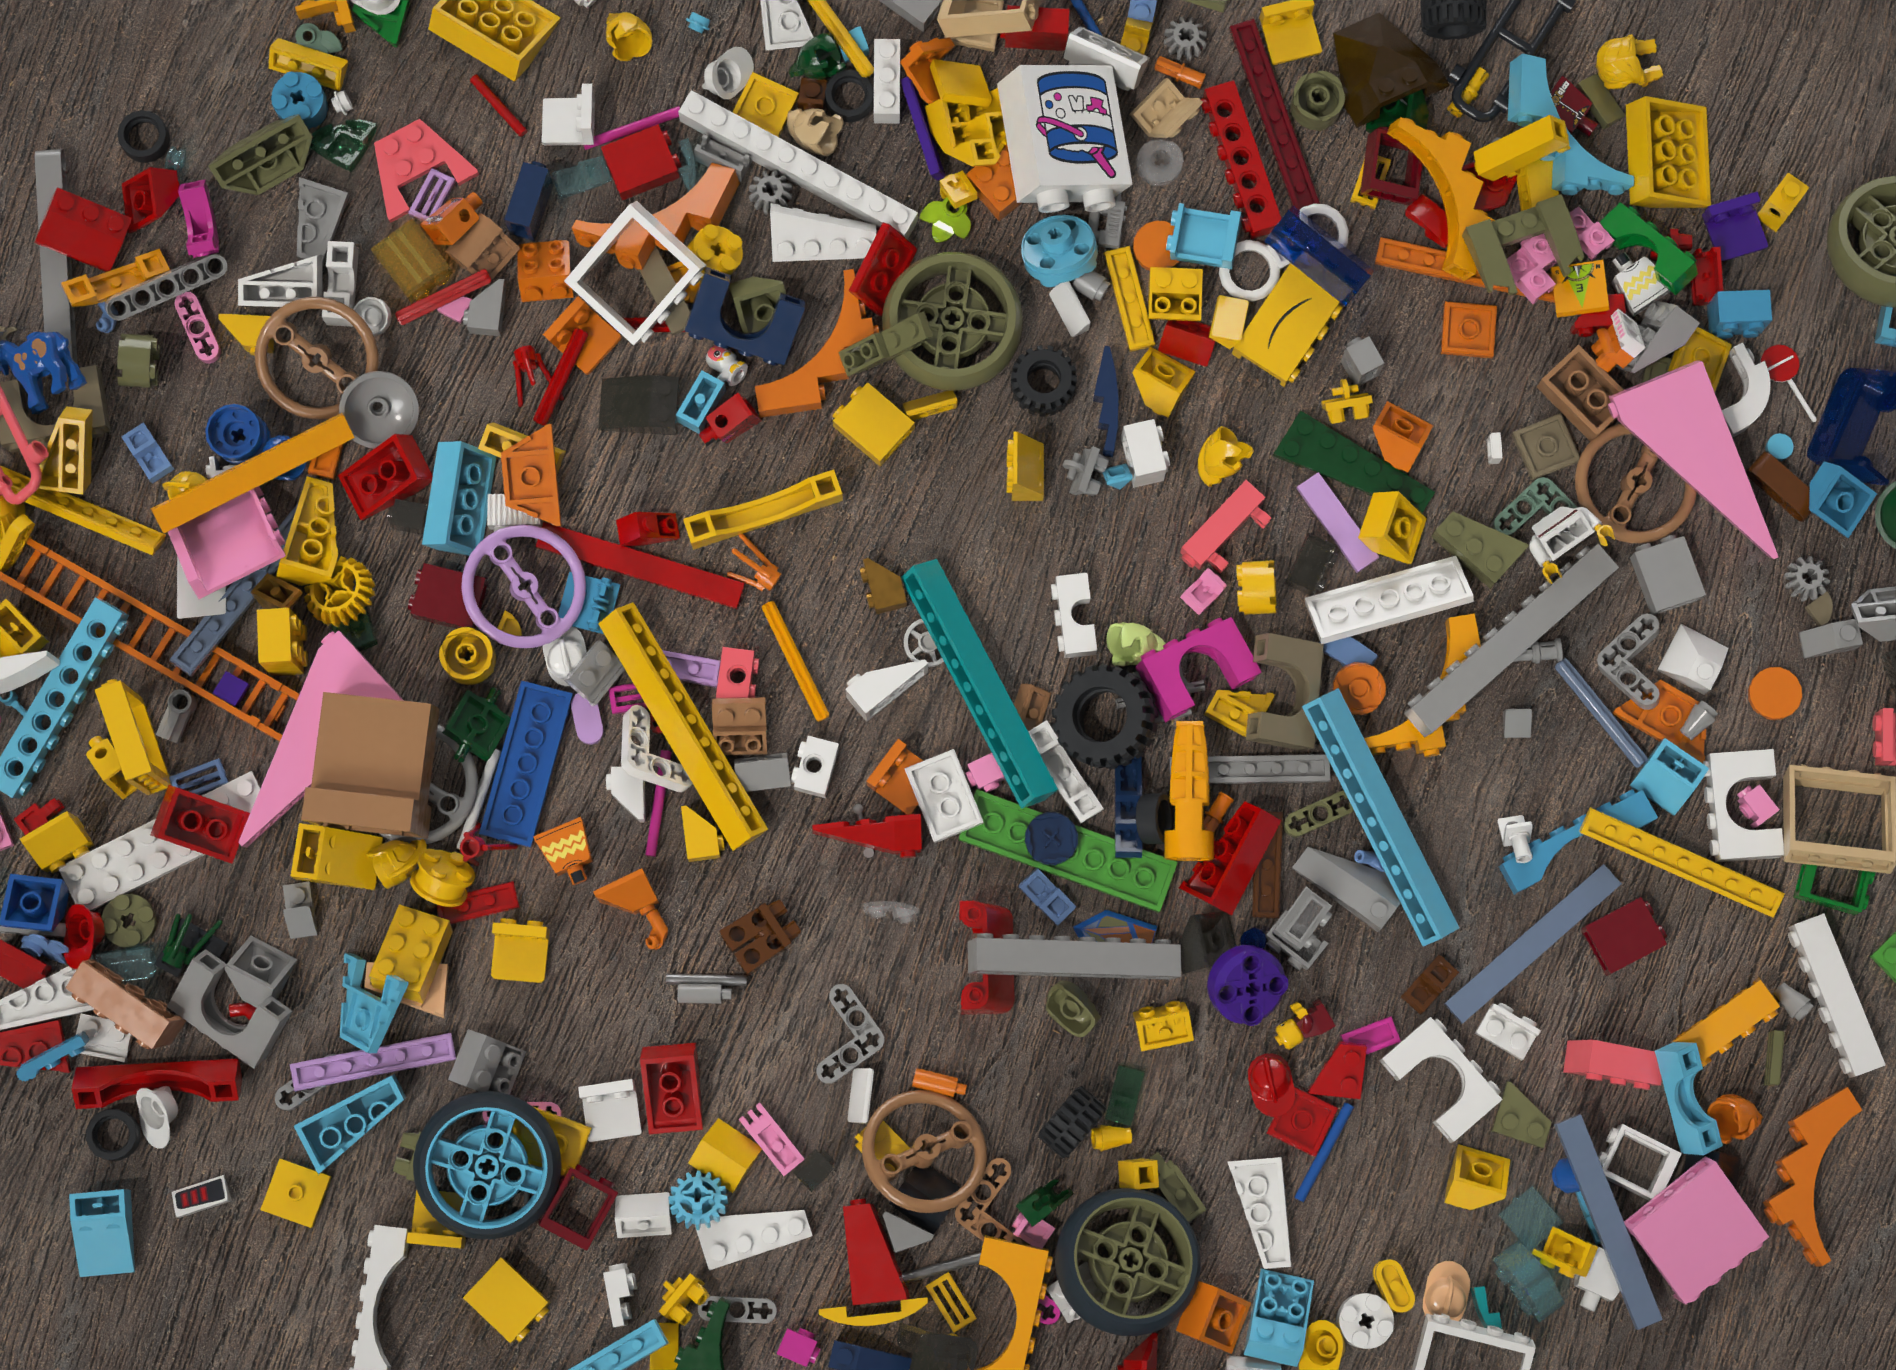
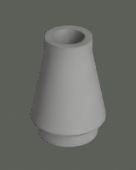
(1698, 720)
(1794, 1002)

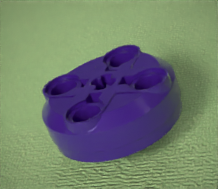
(1246, 984)

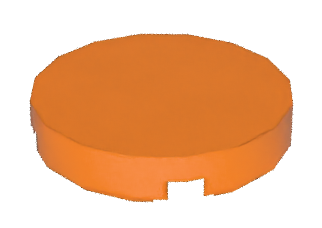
(1150, 245)
(1360, 687)
(1775, 693)

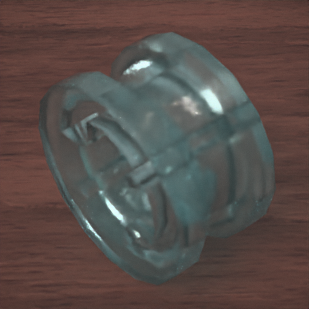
(175, 159)

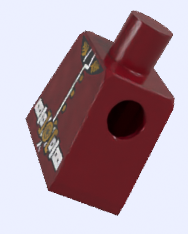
(1572, 107)

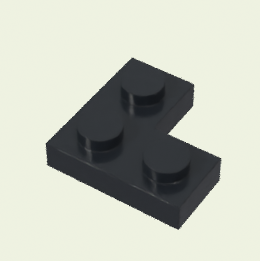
(192, 937)

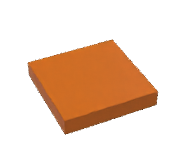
(1468, 329)

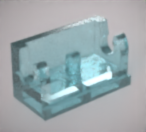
(130, 962)

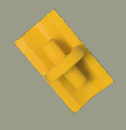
(1358, 402)
(679, 1296)

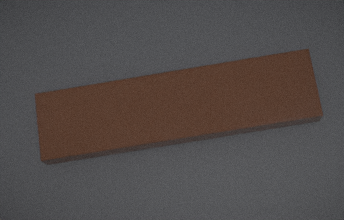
(1267, 878)

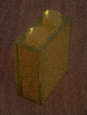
(412, 261)

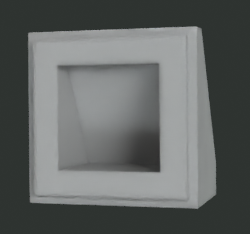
(1517, 723)

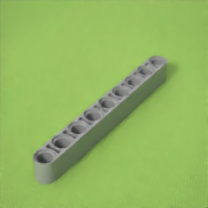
(55, 267)

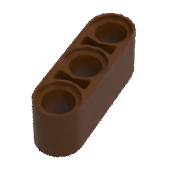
(1781, 485)

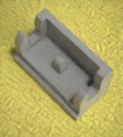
(716, 153)
(763, 771)

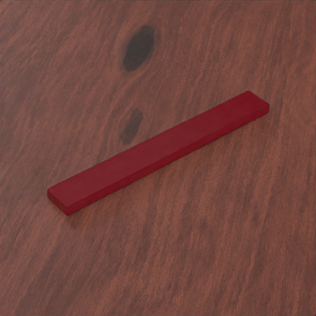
(1273, 114)

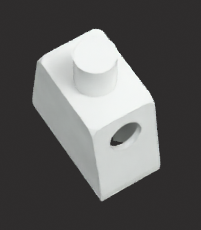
(1598, 1282)

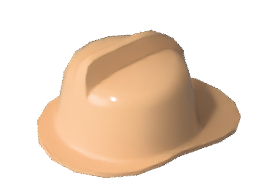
(1447, 1290)

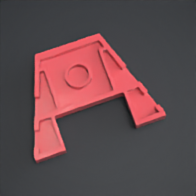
(410, 155)

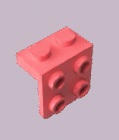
(1885, 737)

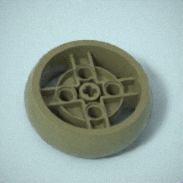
(1866, 273)
(999, 327)

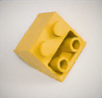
(1175, 294)
(17, 632)

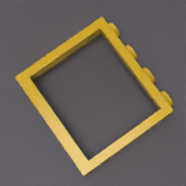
(133, 737)

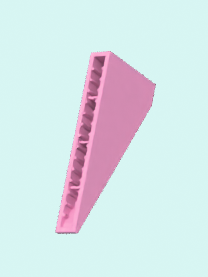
(1686, 429)
(335, 669)

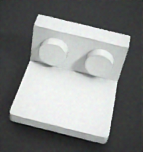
(569, 119)
(611, 1110)

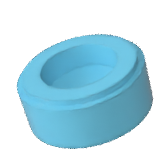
(1779, 446)

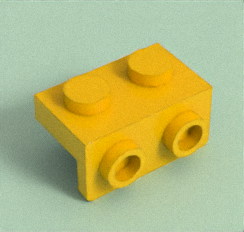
(1567, 1252)

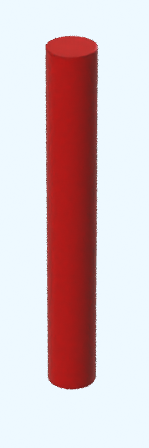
(498, 105)

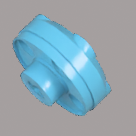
(1059, 249)

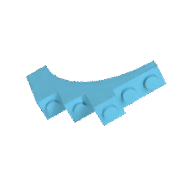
(1576, 167)

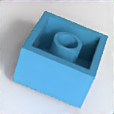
(1739, 313)

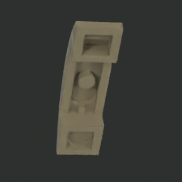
(660, 284)

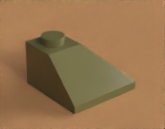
(755, 301)

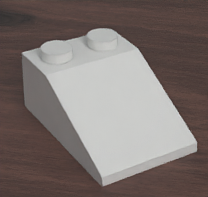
(880, 687)

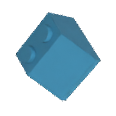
(1839, 498)

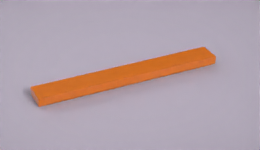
(1430, 263)

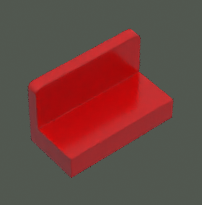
(1187, 341)
(21, 967)

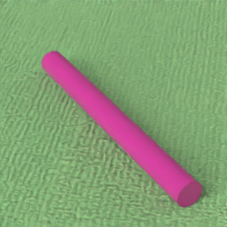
(634, 127)
(657, 810)

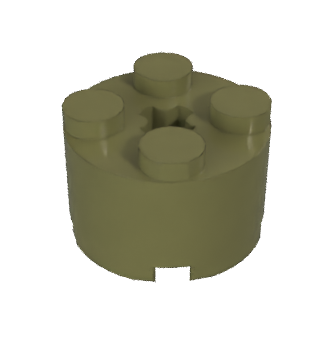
(1307, 90)
(137, 360)

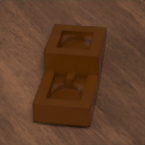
(1429, 984)

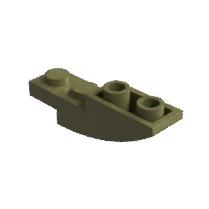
(886, 344)

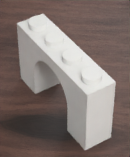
(1730, 840)
(1476, 1094)

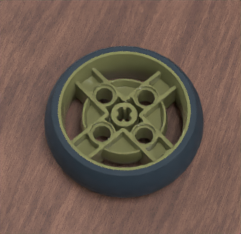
(1173, 1279)

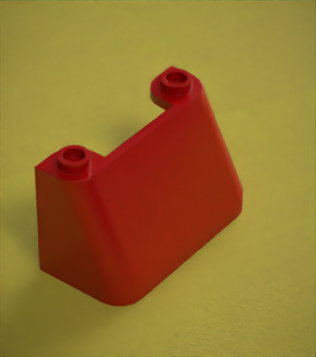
(996, 992)

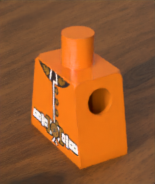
(452, 219)

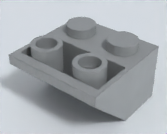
(486, 1064)

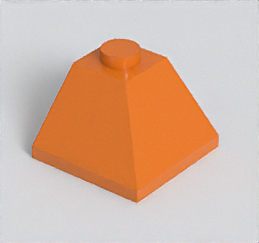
(1400, 436)
(630, 893)

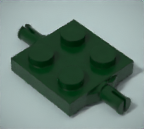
(476, 725)

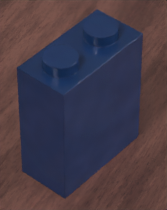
(529, 200)

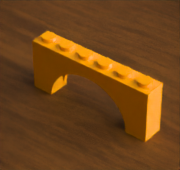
(1023, 1271)

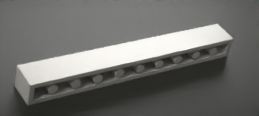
(796, 165)

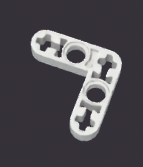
(645, 760)

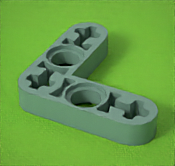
(1536, 503)

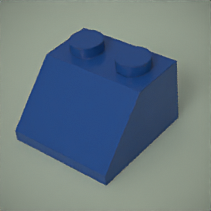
(34, 903)

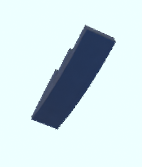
(1107, 393)
(1126, 795)

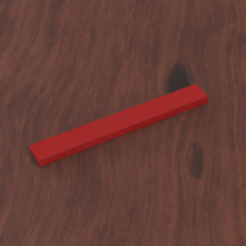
(648, 567)

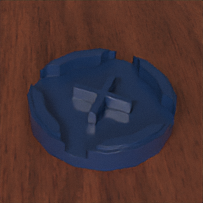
(1051, 838)

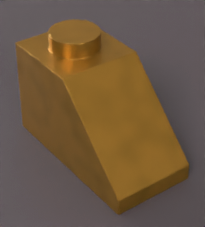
(275, 593)

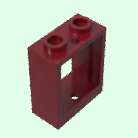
(1385, 190)
(567, 1233)

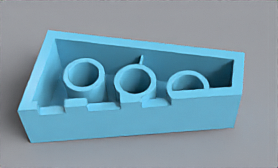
(344, 1123)

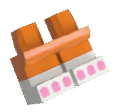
(1618, 343)

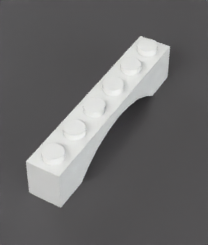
(387, 1252)

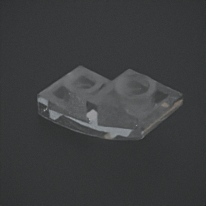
(900, 911)

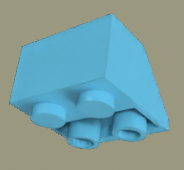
(1669, 776)

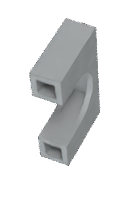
(197, 1005)

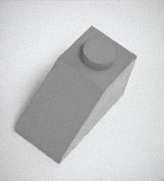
(487, 310)
(1830, 639)

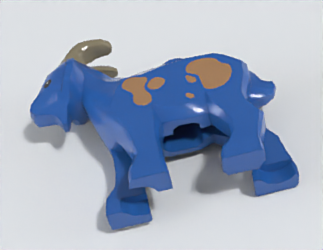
(38, 357)

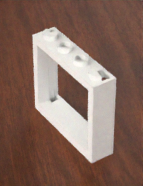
(636, 212)
(1469, 1330)

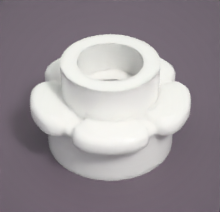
(341, 102)

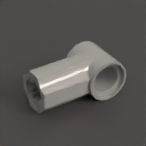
(176, 719)

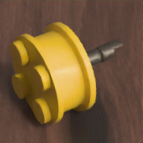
(442, 879)

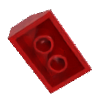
(82, 230)

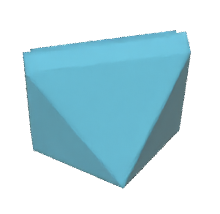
(1117, 476)

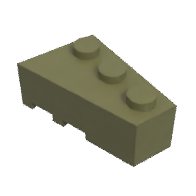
(1479, 547)

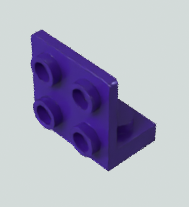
(1735, 226)

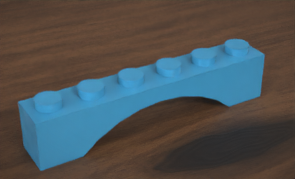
(1632, 809)

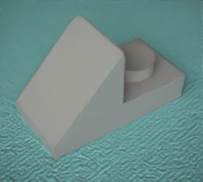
(299, 910)

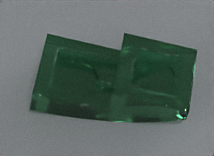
(1124, 1095)

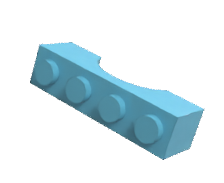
(1693, 1127)

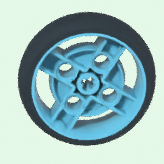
(440, 1151)

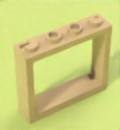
(956, 23)
(1834, 855)

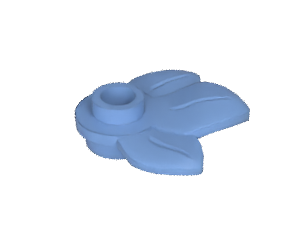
(37, 945)

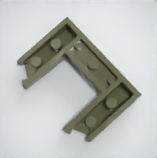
(1547, 218)

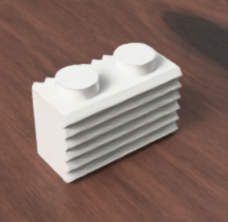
(501, 516)

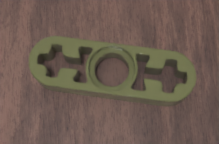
(1304, 828)

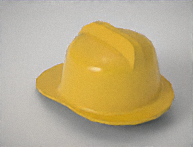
(1322, 1347)

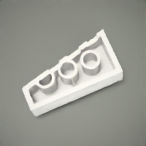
(814, 236)

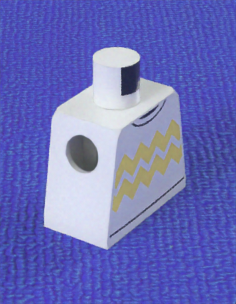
(1637, 284)

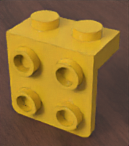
(520, 951)

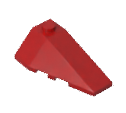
(893, 835)

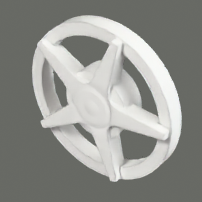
(925, 645)

